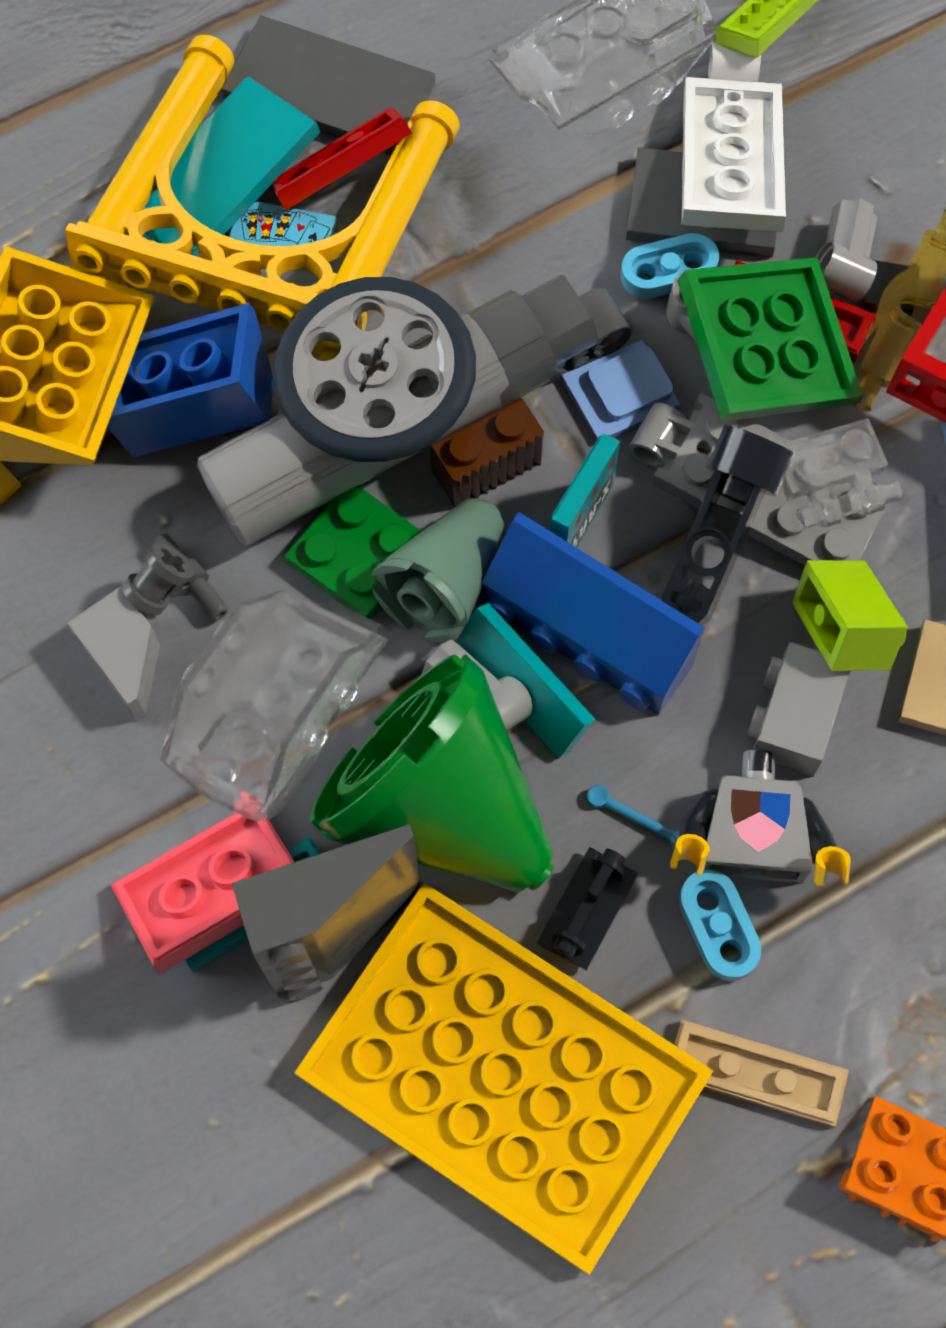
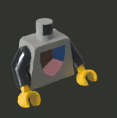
(759, 829)

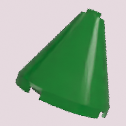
(448, 774)

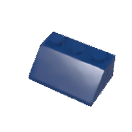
(194, 382)

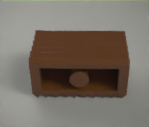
(487, 452)

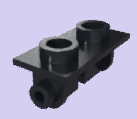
(588, 907)

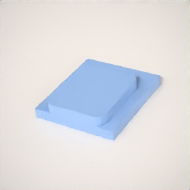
(619, 389)

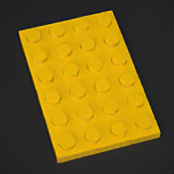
(505, 1076)

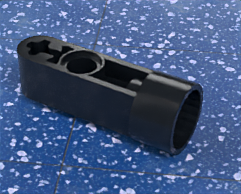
(744, 472)

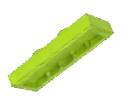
(759, 24)

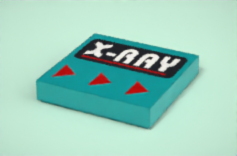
(586, 492)

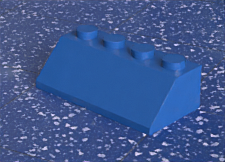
(591, 615)

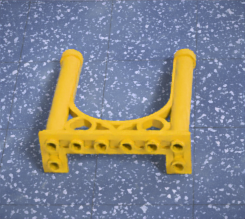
(230, 268)

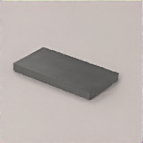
(328, 78)

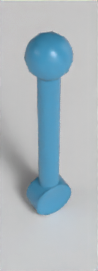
(599, 798)

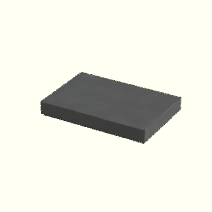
(658, 208)

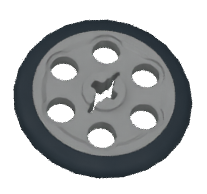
(417, 420)

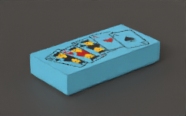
(276, 227)

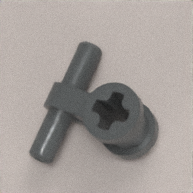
(171, 575)

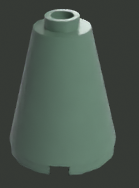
(441, 571)

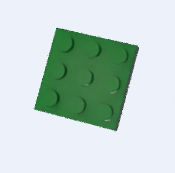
(769, 338)

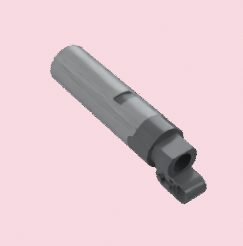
(519, 345)

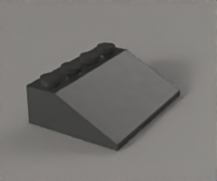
(326, 908)

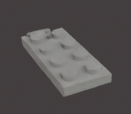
(671, 445)

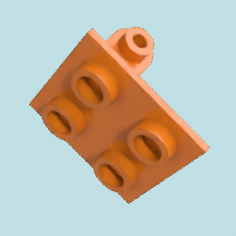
(901, 1169)

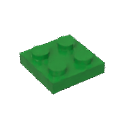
(347, 546)

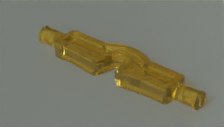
(895, 328)

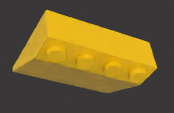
(62, 357)

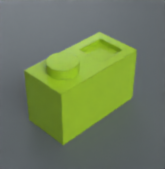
(849, 615)

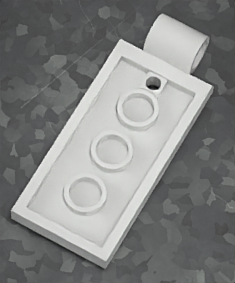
(733, 147)

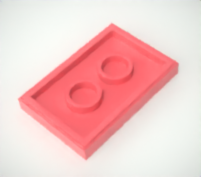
(187, 893)

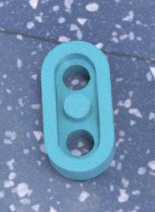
(664, 262)
(720, 926)

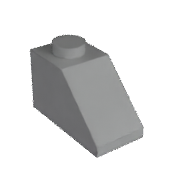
(121, 647)

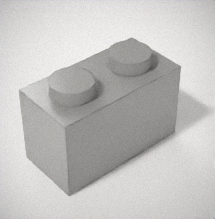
(799, 709)

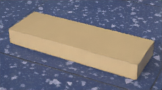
(766, 1074)

